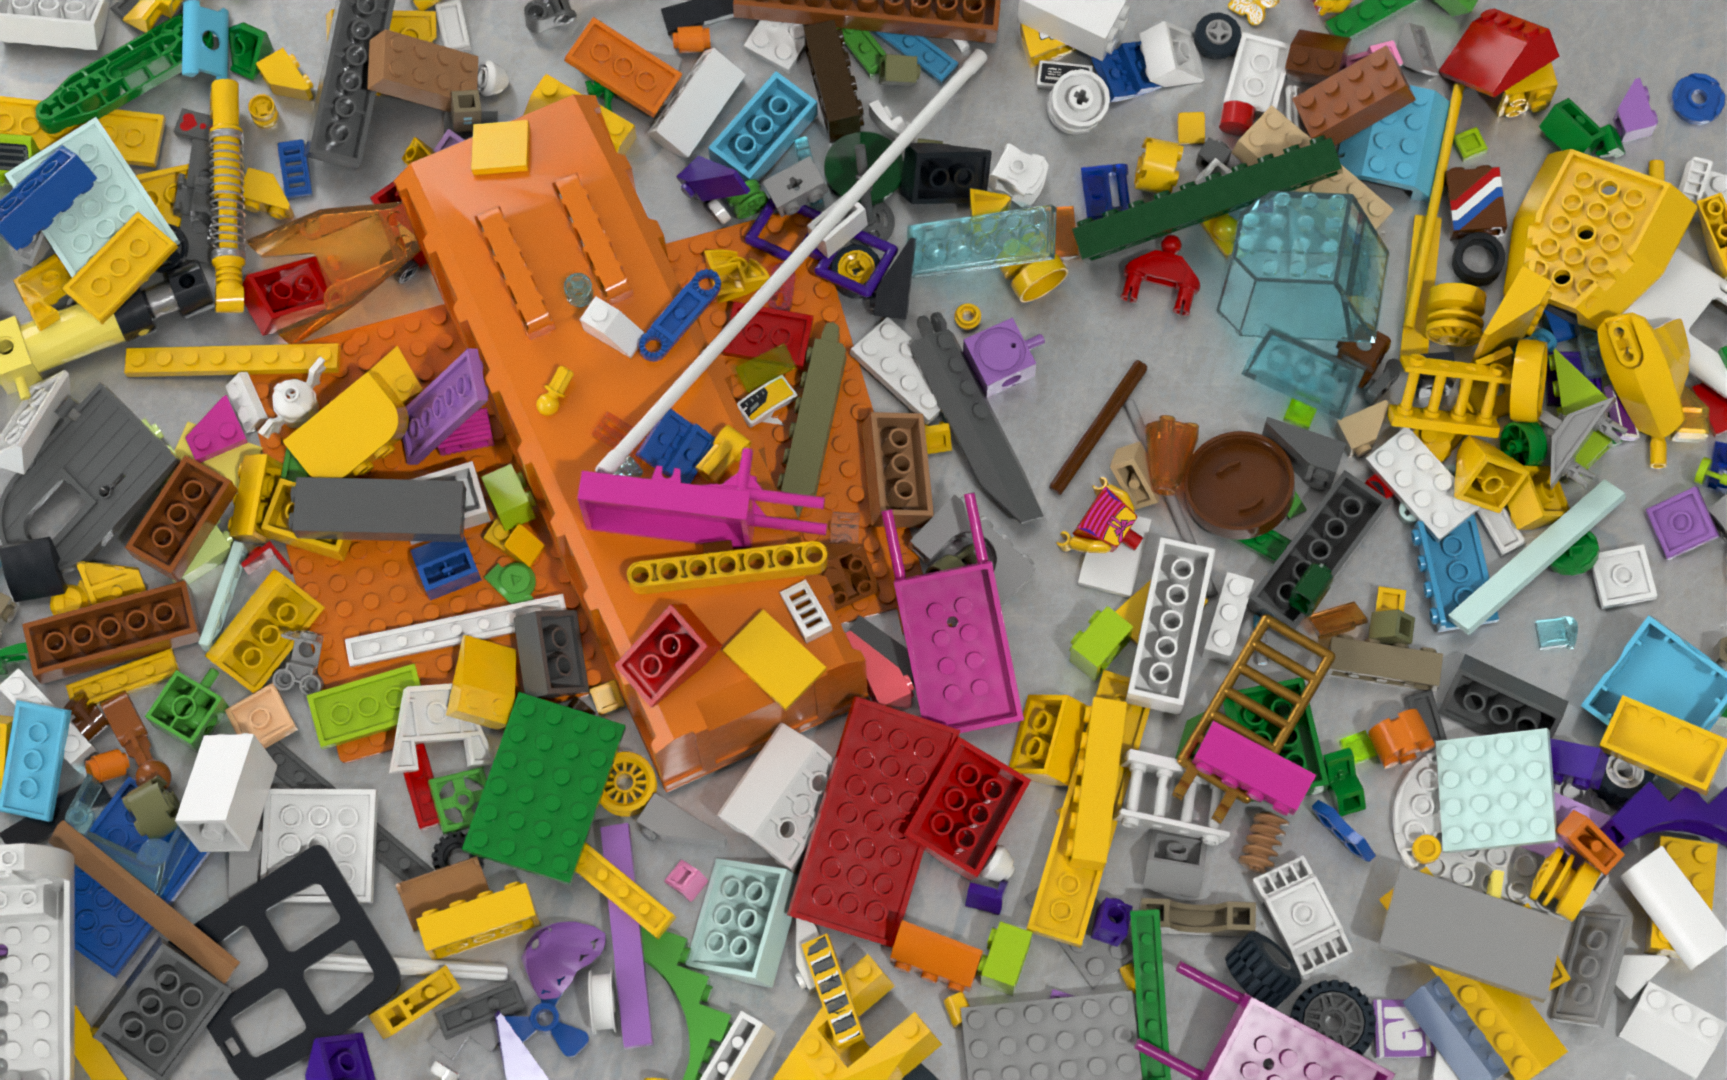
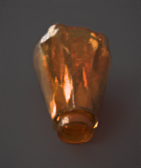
(1169, 452)

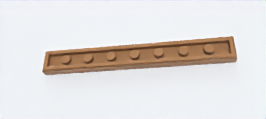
(145, 903)

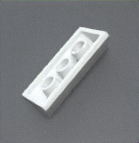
(33, 422)

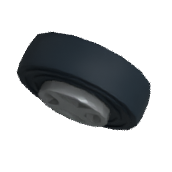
(1226, 33)

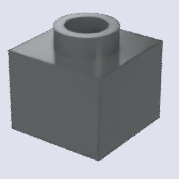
(1211, 150)

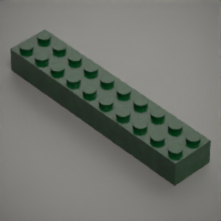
(1206, 200)

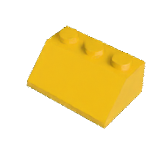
(257, 485)
(1049, 739)

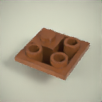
(848, 573)

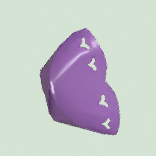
(560, 955)

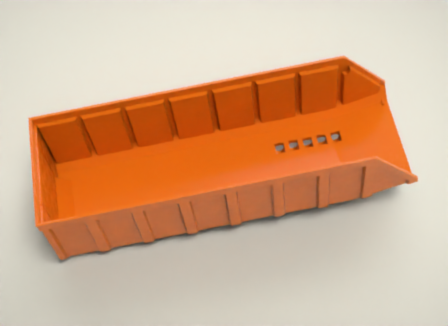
(719, 709)

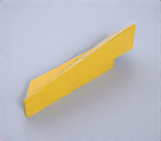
(147, 12)

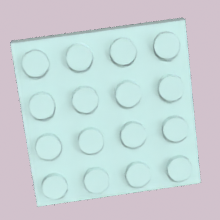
(1496, 791)

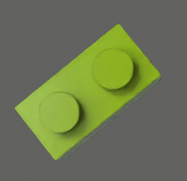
(508, 496)

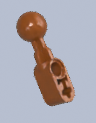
(133, 737)

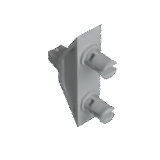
(1570, 435)

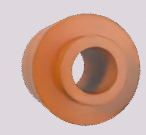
(691, 39)
(107, 765)

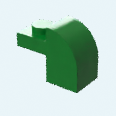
(1344, 784)

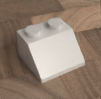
(1171, 55)

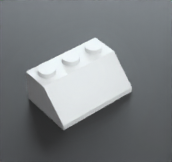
(1672, 1029)

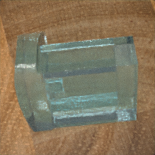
(1557, 633)

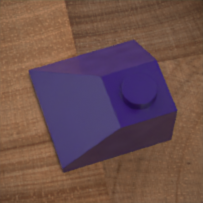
(340, 1059)

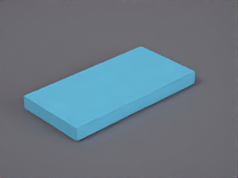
(34, 760)

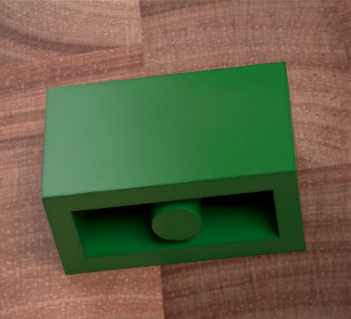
(1571, 128)

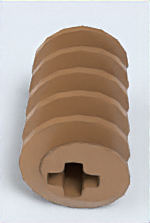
(1262, 841)

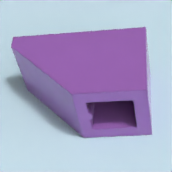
(1634, 115)

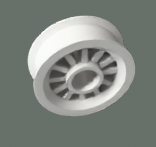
(603, 1001)

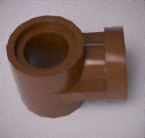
(87, 718)

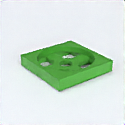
(436, 785)

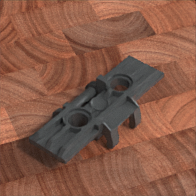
(194, 204)

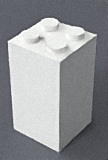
(1078, 23)
(226, 793)

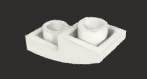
(884, 120)

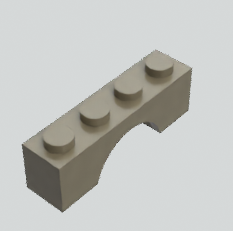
(1214, 919)

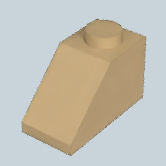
(1361, 429)
(1133, 473)

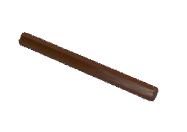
(1098, 427)

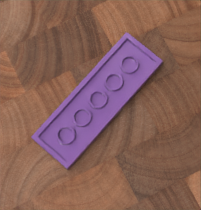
(444, 406)

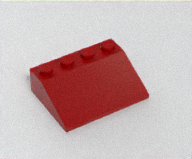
(1499, 52)
(966, 809)

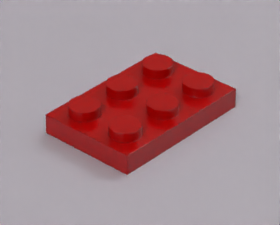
(769, 329)

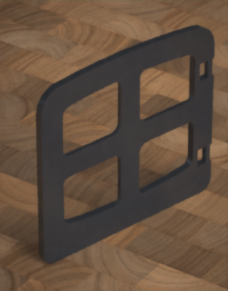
(288, 968)

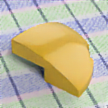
(736, 274)

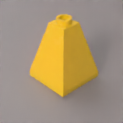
(1486, 475)

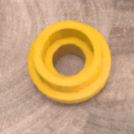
(964, 309)

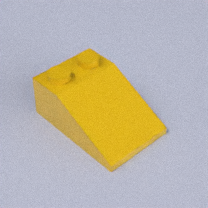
(483, 683)

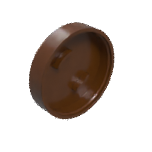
(1239, 485)

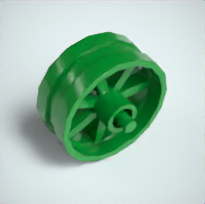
(1524, 443)

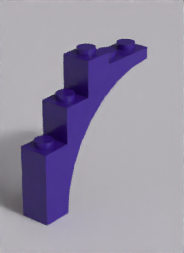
(1652, 813)

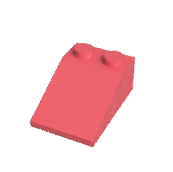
(884, 679)

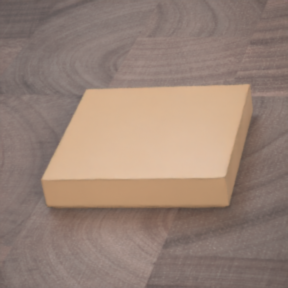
(262, 715)

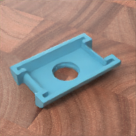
(195, 54)

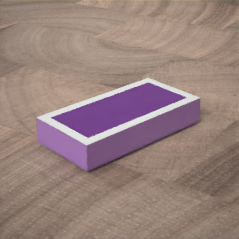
(1620, 416)

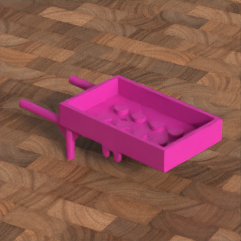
(688, 511)
(964, 669)

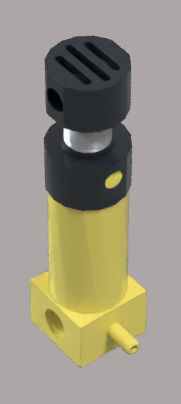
(76, 334)

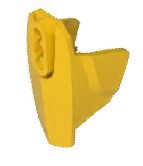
(1652, 373)

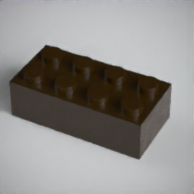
(833, 79)

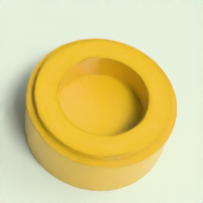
(1426, 849)

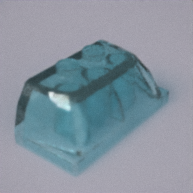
(1303, 371)

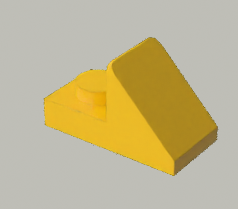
(516, 542)

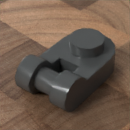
(1377, 388)

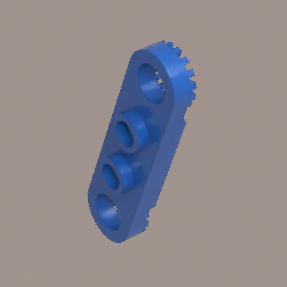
(680, 315)

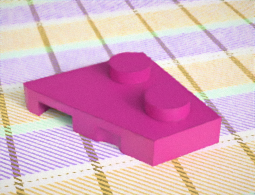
(216, 432)

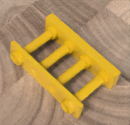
(1456, 420)

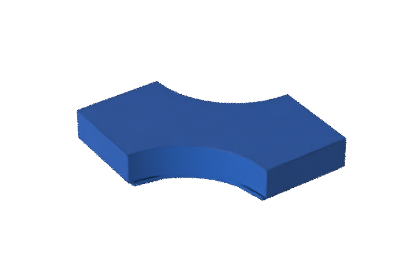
(1351, 839)

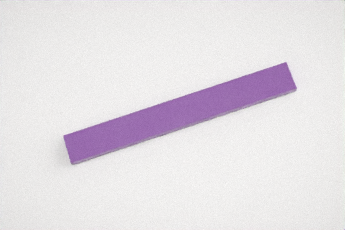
(628, 946)

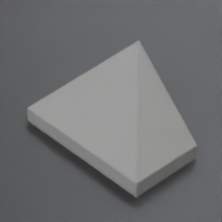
(1416, 50)

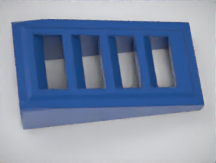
(294, 152)

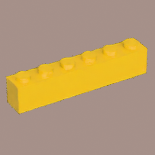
(1097, 784)

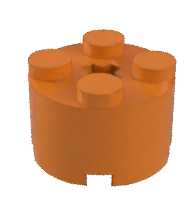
(1401, 738)

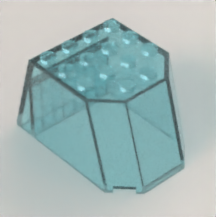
(1305, 268)

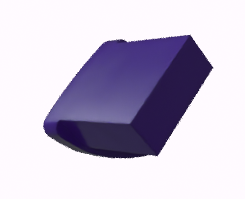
(986, 897)

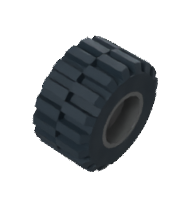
(1263, 969)

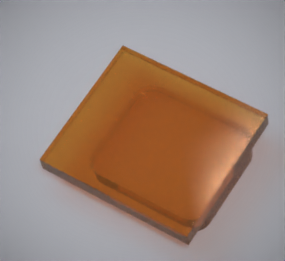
(1337, 620)

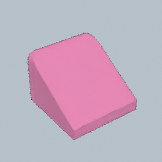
(686, 880)

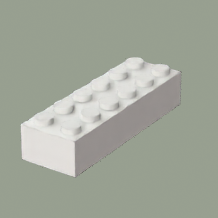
(1170, 626)

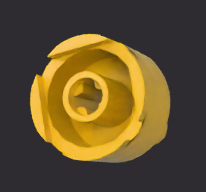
(1157, 166)

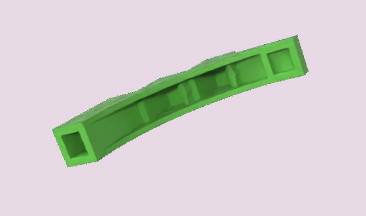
(691, 988)

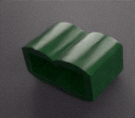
(1311, 589)

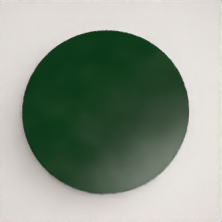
(841, 165)

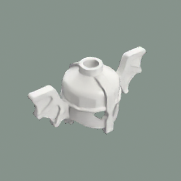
(296, 410)

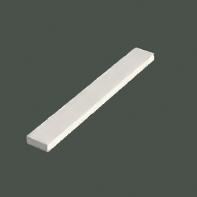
(443, 632)

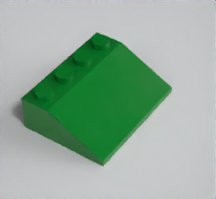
(1303, 743)

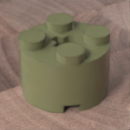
(153, 808)

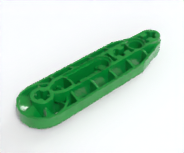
(117, 77)

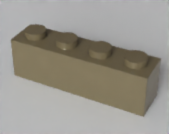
(1385, 664)

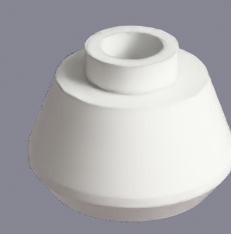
(491, 78)
(998, 865)

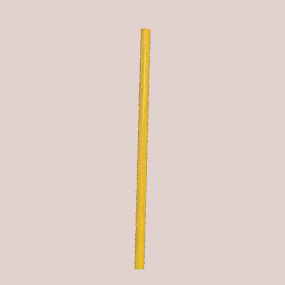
(1433, 207)

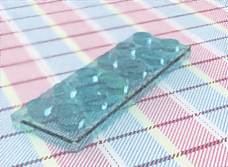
(984, 241)

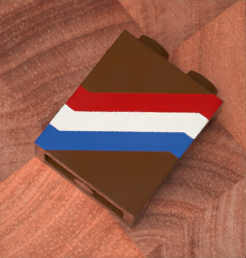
(1476, 201)

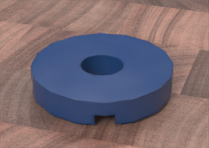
(1696, 113)

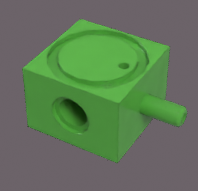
(188, 709)

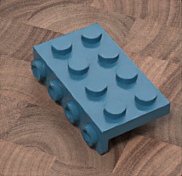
(1451, 569)

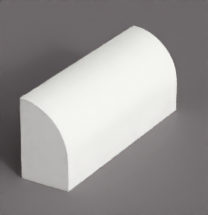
(696, 103)
(1676, 908)

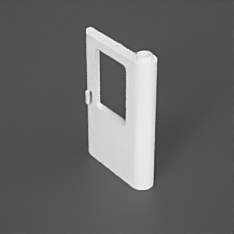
(1684, 294)

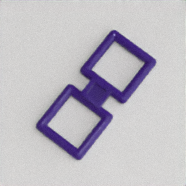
(822, 267)

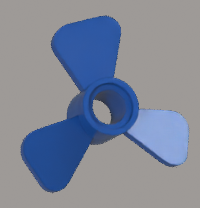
(567, 1037)

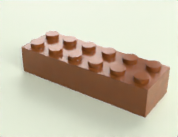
(112, 632)

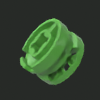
(750, 203)

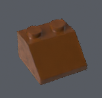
(1316, 56)

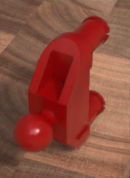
(1163, 269)

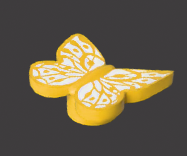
(1253, 8)

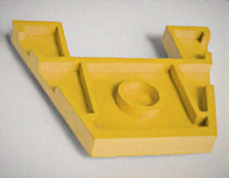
(41, 288)

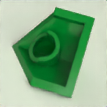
(247, 48)

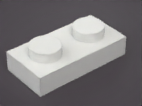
(246, 402)

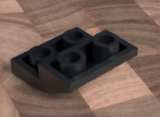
(32, 569)

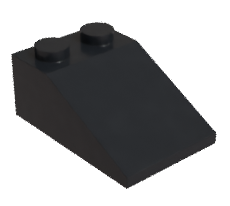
(943, 173)

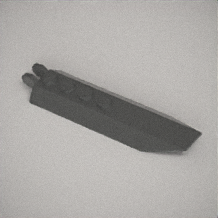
(973, 419)

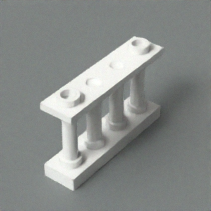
(1165, 770)

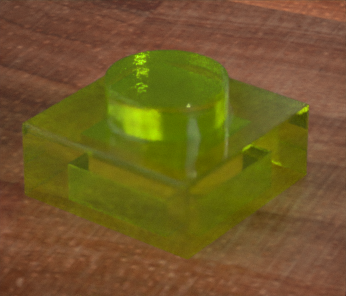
(1299, 414)

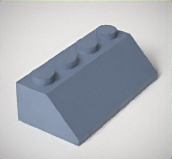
(1454, 1033)

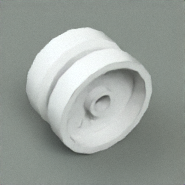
(1082, 87)

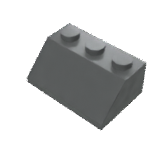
(551, 654)

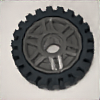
(1344, 1004)

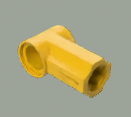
(726, 450)

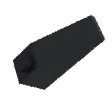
(894, 290)

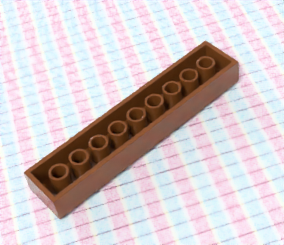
(929, 18)

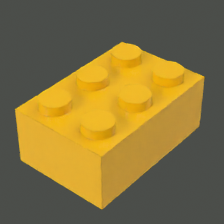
(277, 526)

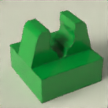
(1613, 143)

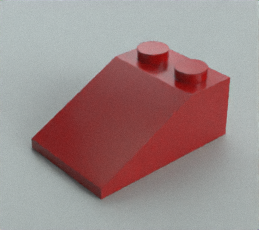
(285, 294)
(668, 653)

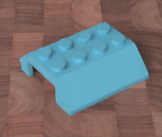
(1402, 146)

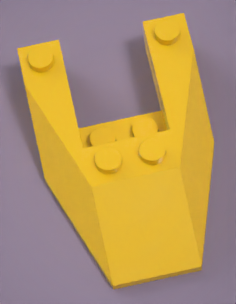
(890, 1059)

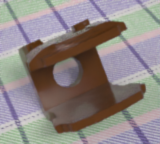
(1370, 358)

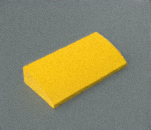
(1664, 745)

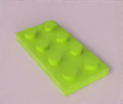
(360, 706)

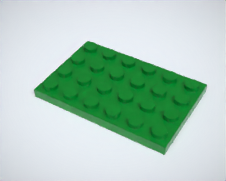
(544, 788)

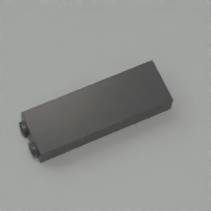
(378, 509)

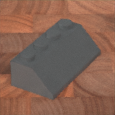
(1499, 702)

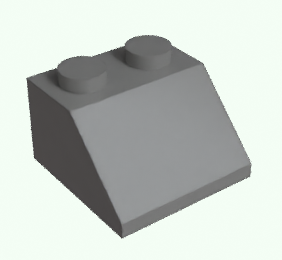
(1175, 864)

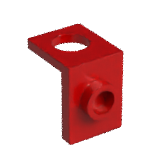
(260, 555)

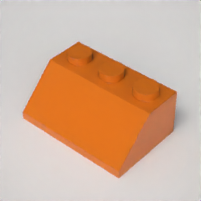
(935, 957)

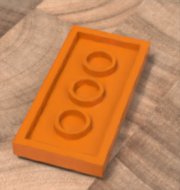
(623, 67)

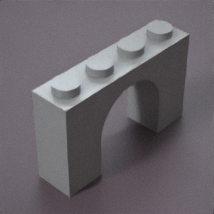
(952, 523)

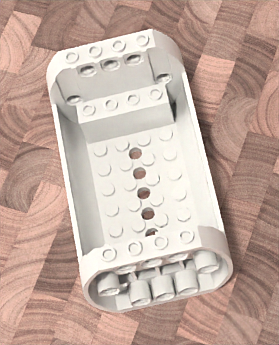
(40, 961)

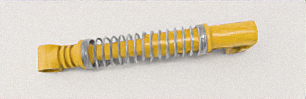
(226, 141)

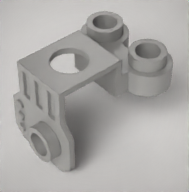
(301, 668)

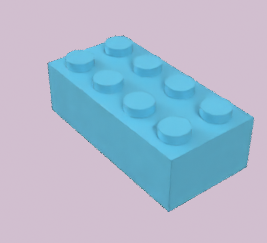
(764, 128)

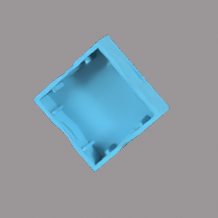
(1664, 674)

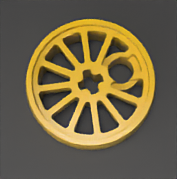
(1528, 380)

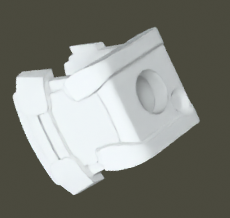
(1019, 176)

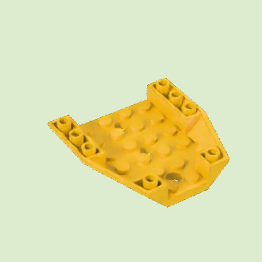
(1630, 241)

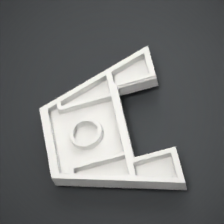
(425, 721)

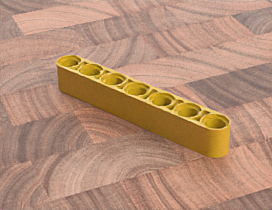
(741, 574)

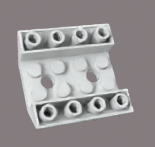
(779, 791)

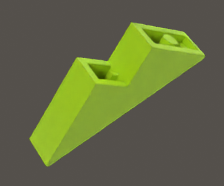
(1575, 394)

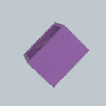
(1001, 356)

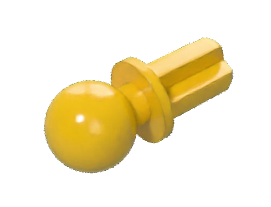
(548, 403)

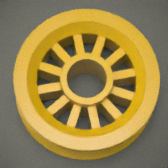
(637, 806)

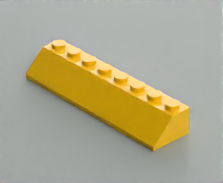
(1505, 1019)

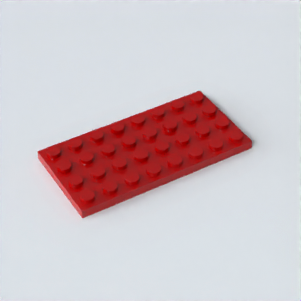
(857, 858)

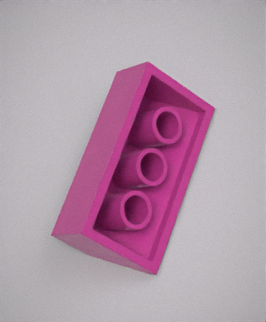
(1253, 769)

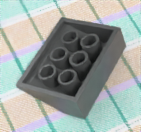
(160, 1010)

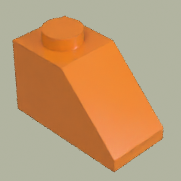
(1589, 842)

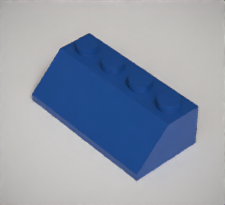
(43, 196)

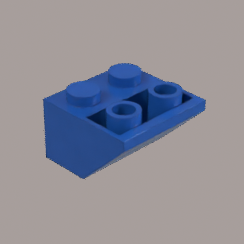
(445, 567)

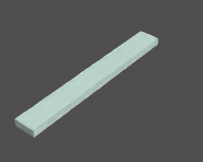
(1536, 557)

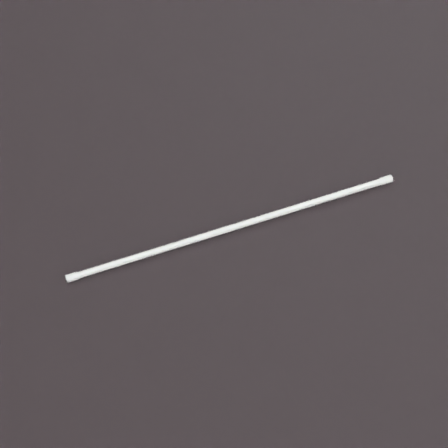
(616, 457)

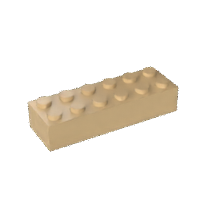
(1276, 132)

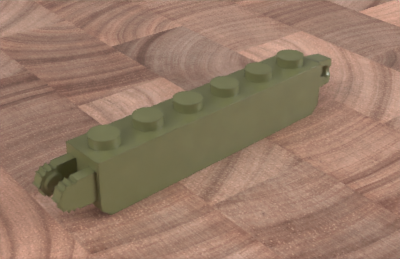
(815, 415)

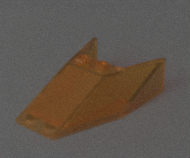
(354, 250)

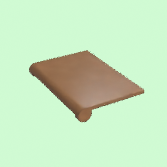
(441, 888)

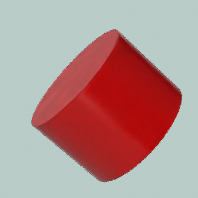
(1236, 117)

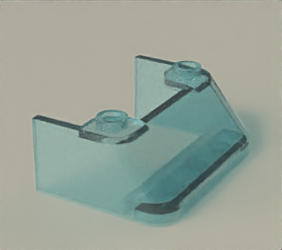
(154, 861)

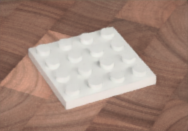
(333, 818)

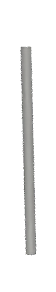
(1172, 501)

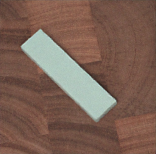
(223, 596)

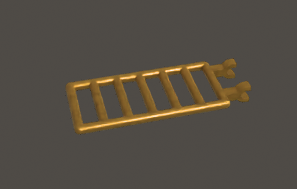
(1225, 690)

